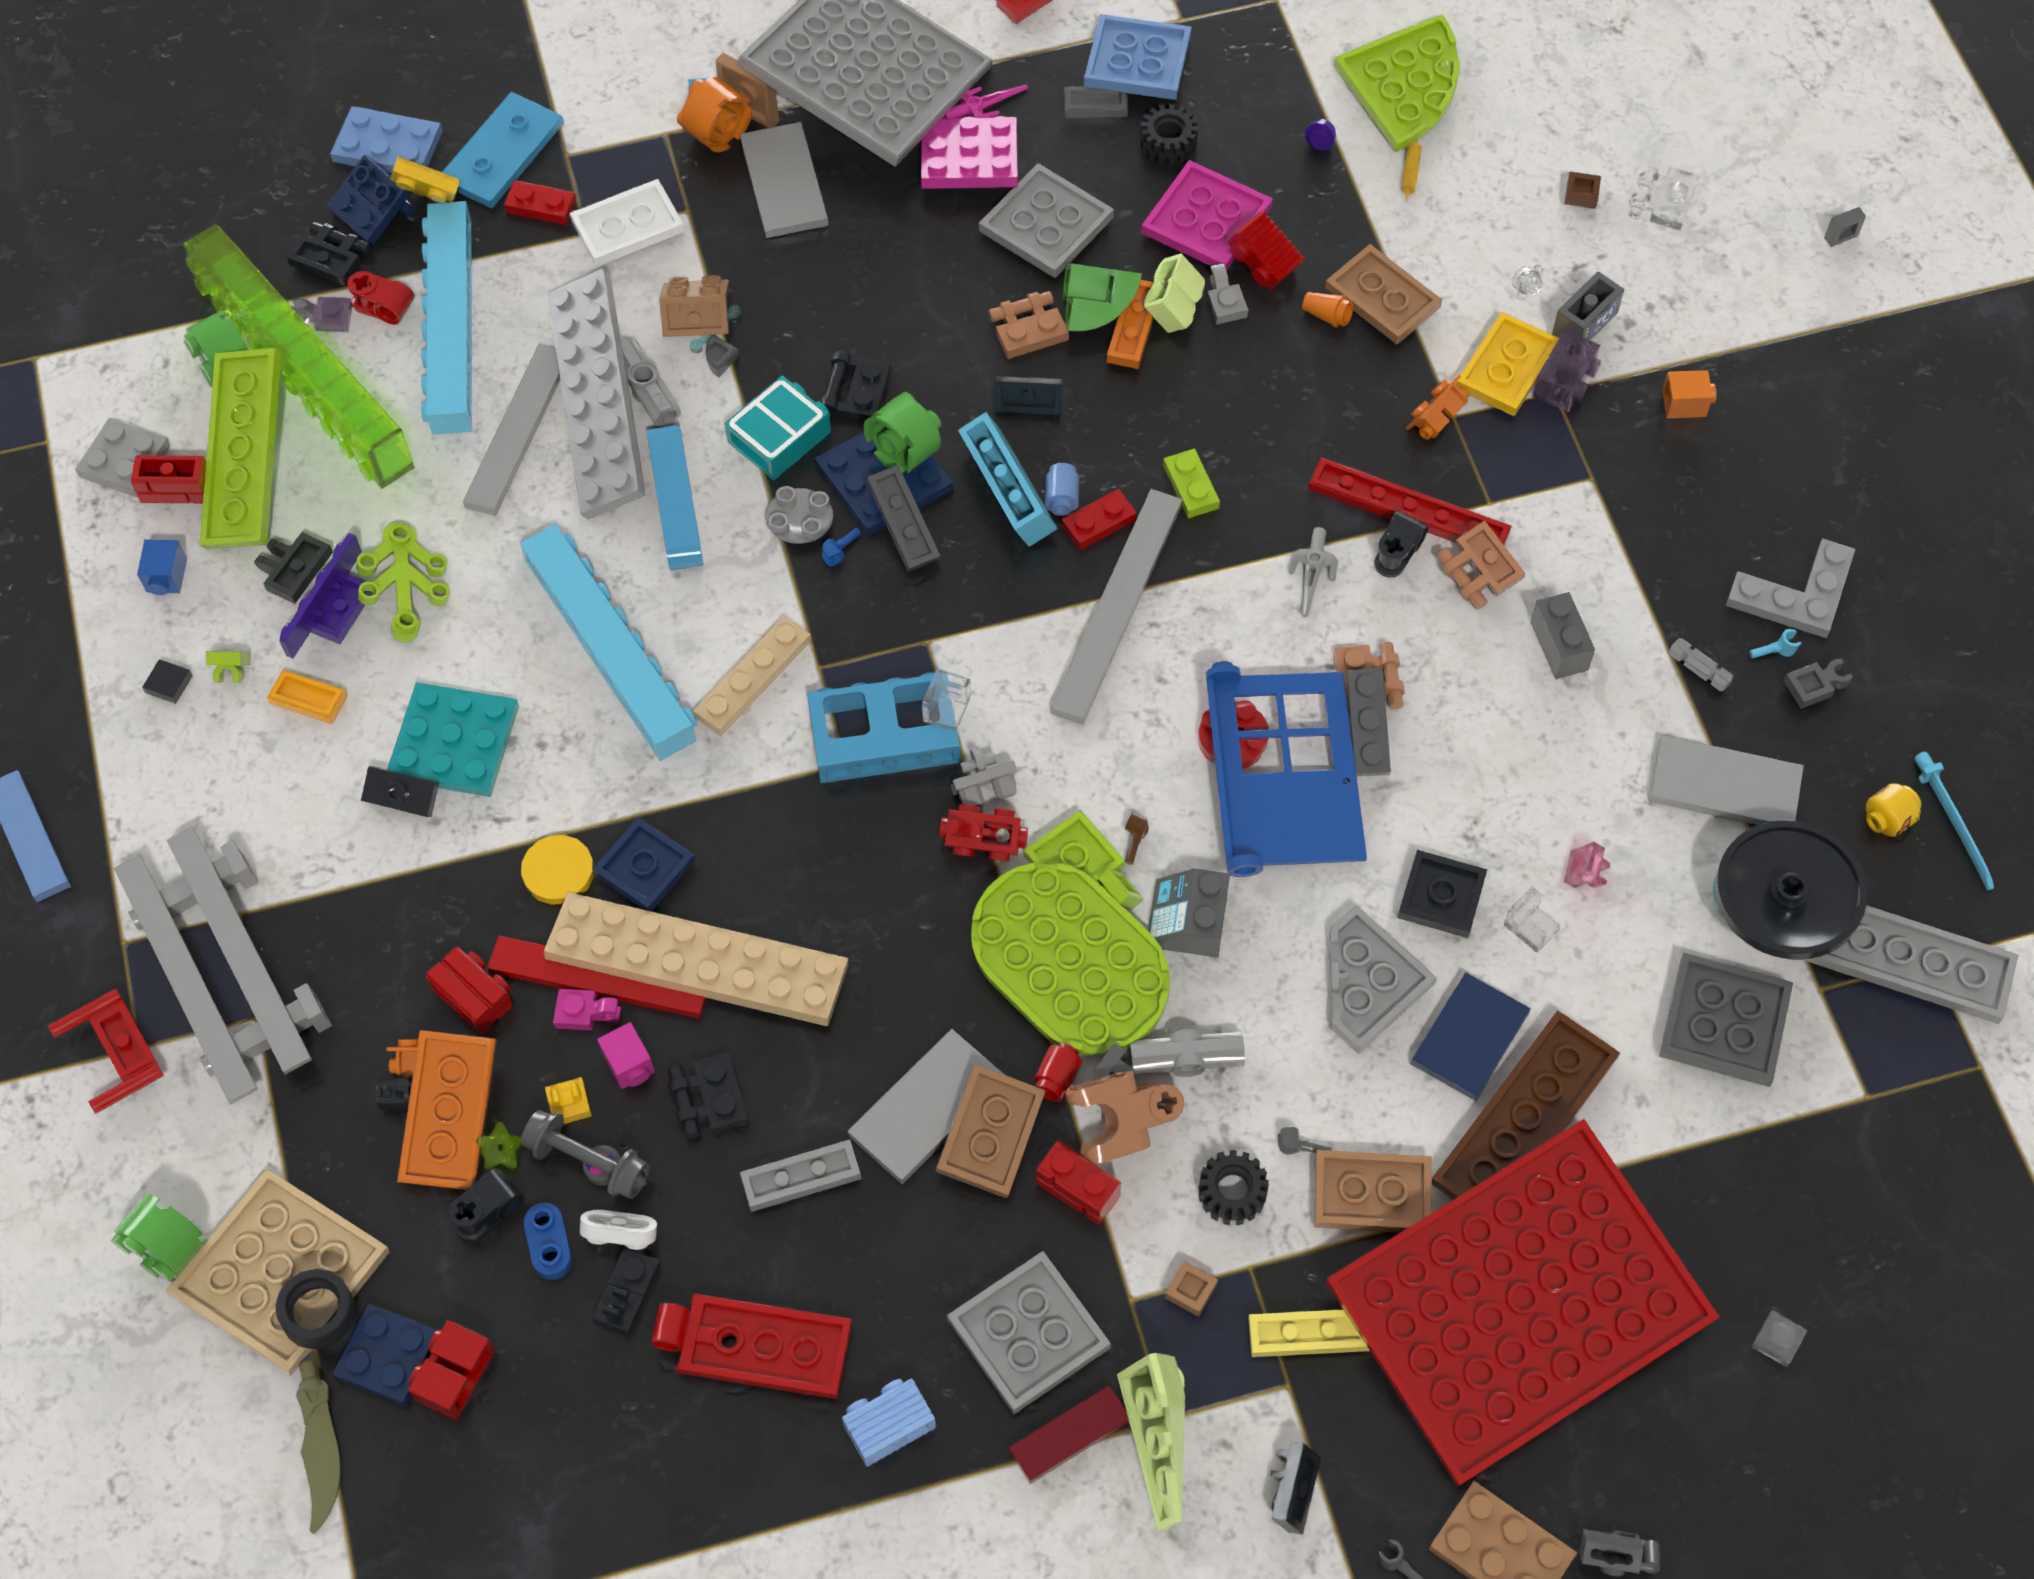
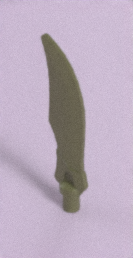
(319, 1446)

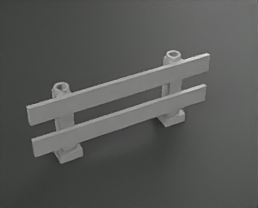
(206, 885)

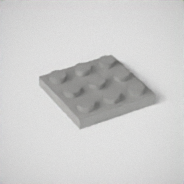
(1046, 220)
(1028, 1332)

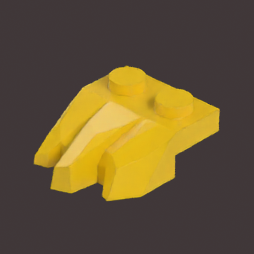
(424, 180)

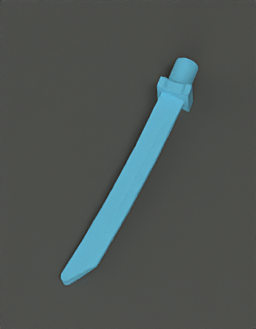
(1931, 774)

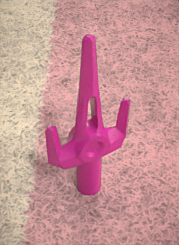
(974, 105)

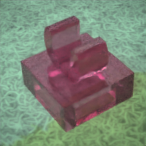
(1585, 866)

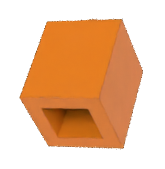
(1688, 394)

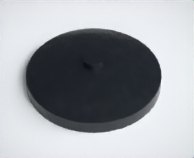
(1791, 890)

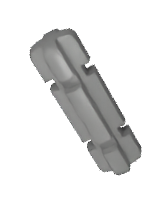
(1701, 664)

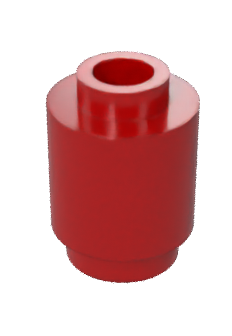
(1058, 1071)

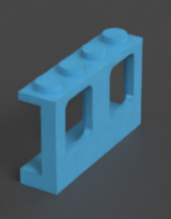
(887, 745)

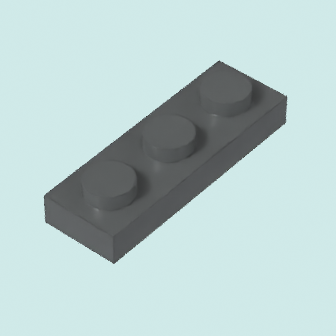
(903, 518)
(1368, 722)

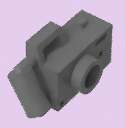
(1619, 1552)

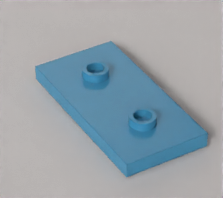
(503, 149)

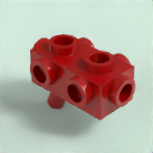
(974, 831)

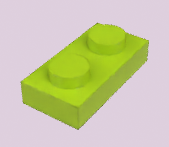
(1191, 483)

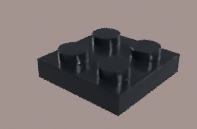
(1442, 893)

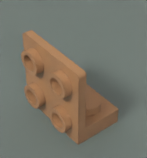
(694, 306)

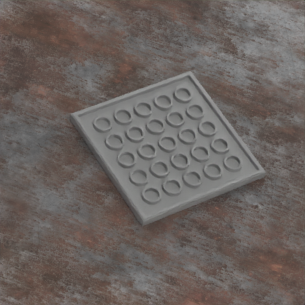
(867, 69)

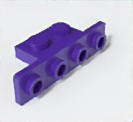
(331, 603)

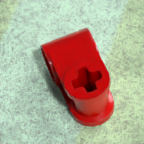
(381, 299)

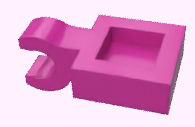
(580, 1008)

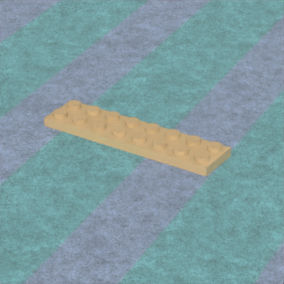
(697, 958)

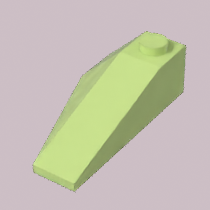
(1156, 1417)

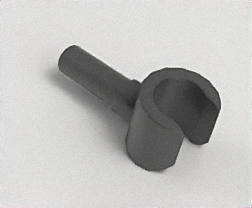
(1290, 1142)
(1399, 1562)

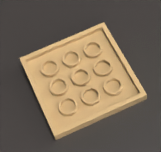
(257, 1250)

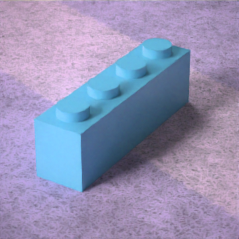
(1007, 479)

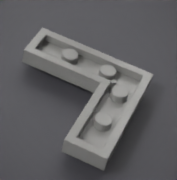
(1806, 610)

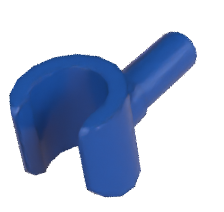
(832, 550)

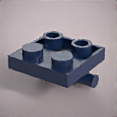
(370, 200)

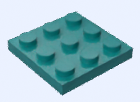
(454, 737)

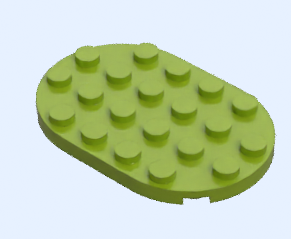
(1070, 958)

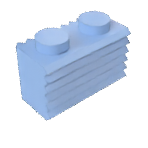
(888, 1421)

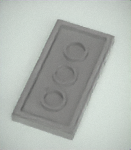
(783, 180)
(1725, 782)
(919, 1108)

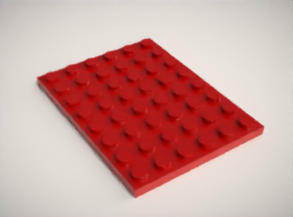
(1521, 1301)

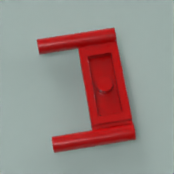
(122, 1043)

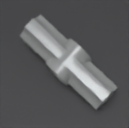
(647, 386)
(1187, 1053)

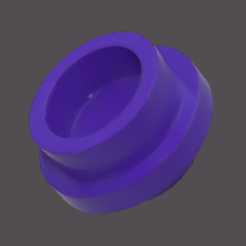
(1320, 134)

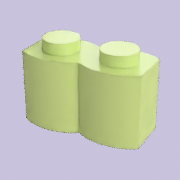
(1174, 293)

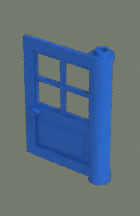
(1285, 813)

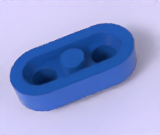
(548, 1239)

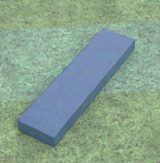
(30, 839)

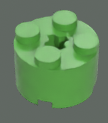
(212, 337)
(903, 433)
(159, 1237)

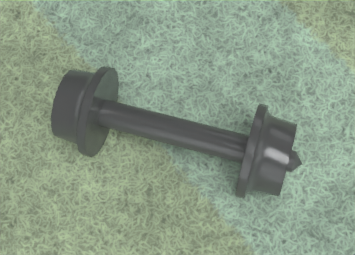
(544, 1133)

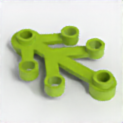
(402, 575)

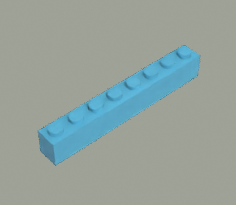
(448, 318)
(609, 642)

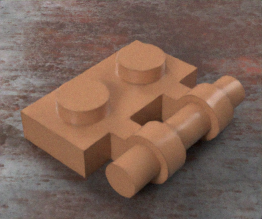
(1031, 332)
(1488, 557)
(1360, 658)

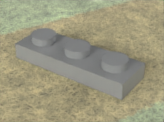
(800, 1175)

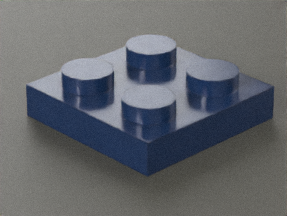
(643, 865)
(384, 1354)

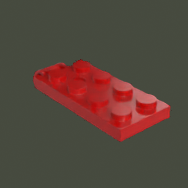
(772, 1348)

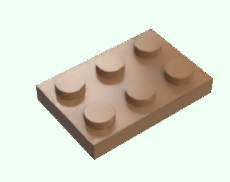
(1384, 294)
(990, 1131)
(1371, 1190)
(1497, 1542)

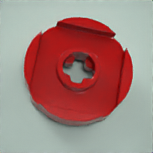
(1247, 719)

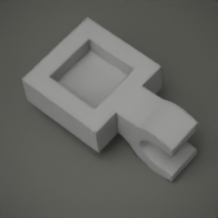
(1225, 300)

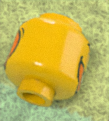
(1893, 809)

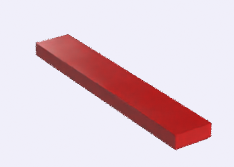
(1387, 498)
(527, 963)

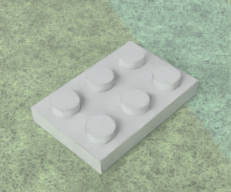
(627, 222)

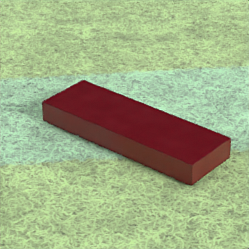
(1069, 1434)

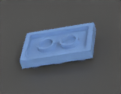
(384, 138)

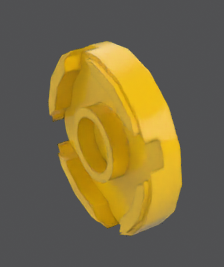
(557, 867)

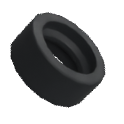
(300, 1285)

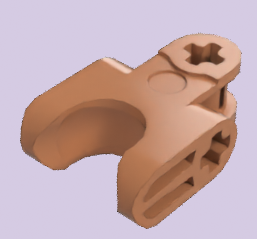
(1127, 1113)

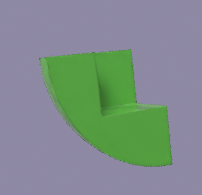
(1096, 295)

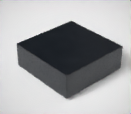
(167, 681)

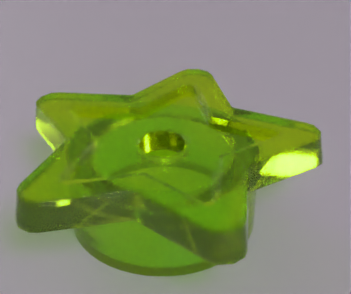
(492, 1154)

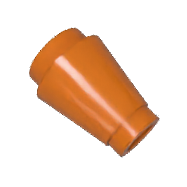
(1330, 308)

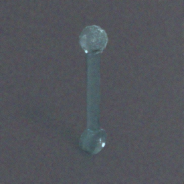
(697, 345)

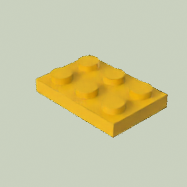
(1507, 363)

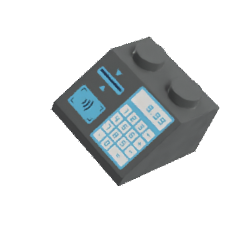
(1190, 911)

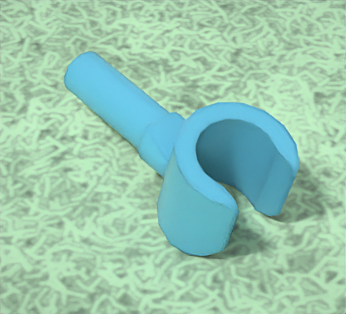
(1782, 646)

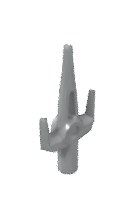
(1314, 561)

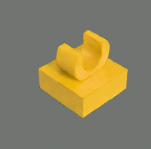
(569, 1099)

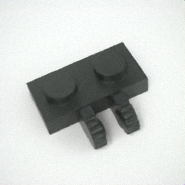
(296, 568)

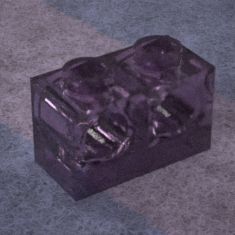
(1566, 371)

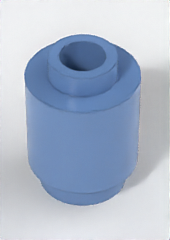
(1062, 489)

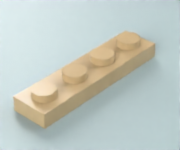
(752, 676)

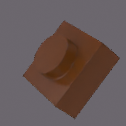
(1582, 190)

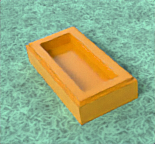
(307, 696)

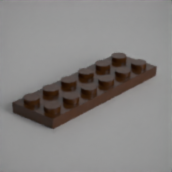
(1530, 1105)

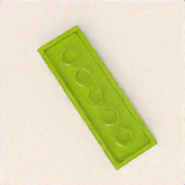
(240, 449)

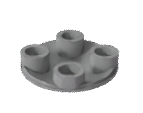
(799, 514)

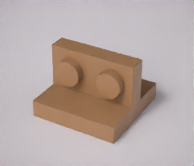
(761, 96)

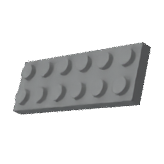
(1927, 964)

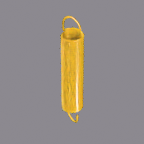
(1411, 168)

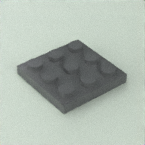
(1726, 1019)

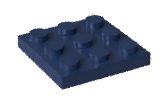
(854, 460)

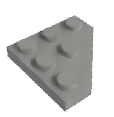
(1370, 979)

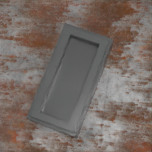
(1093, 102)

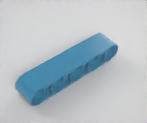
(674, 497)

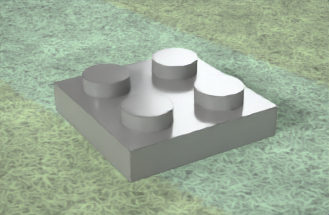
(113, 454)

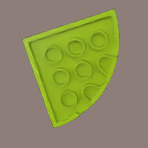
(1405, 79)

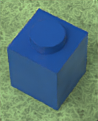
(162, 566)

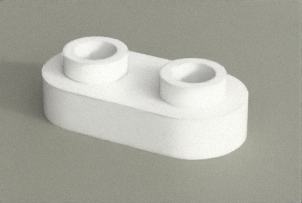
(619, 1228)

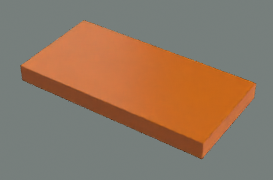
(447, 1110)

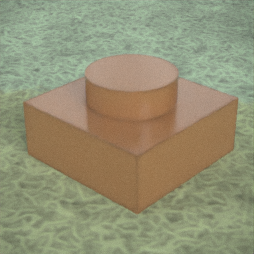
(1191, 1288)

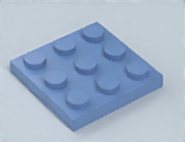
(1137, 56)

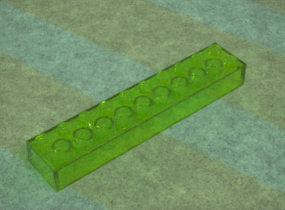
(306, 362)

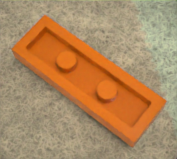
(1131, 331)

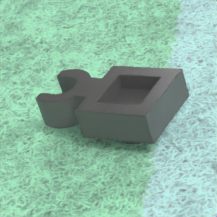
(1813, 684)

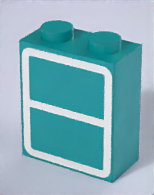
(778, 427)

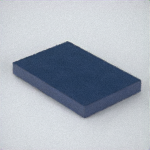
(1470, 1036)

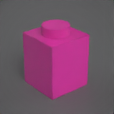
(626, 1056)

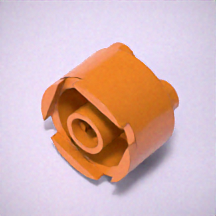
(715, 113)

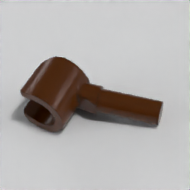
(1139, 827)

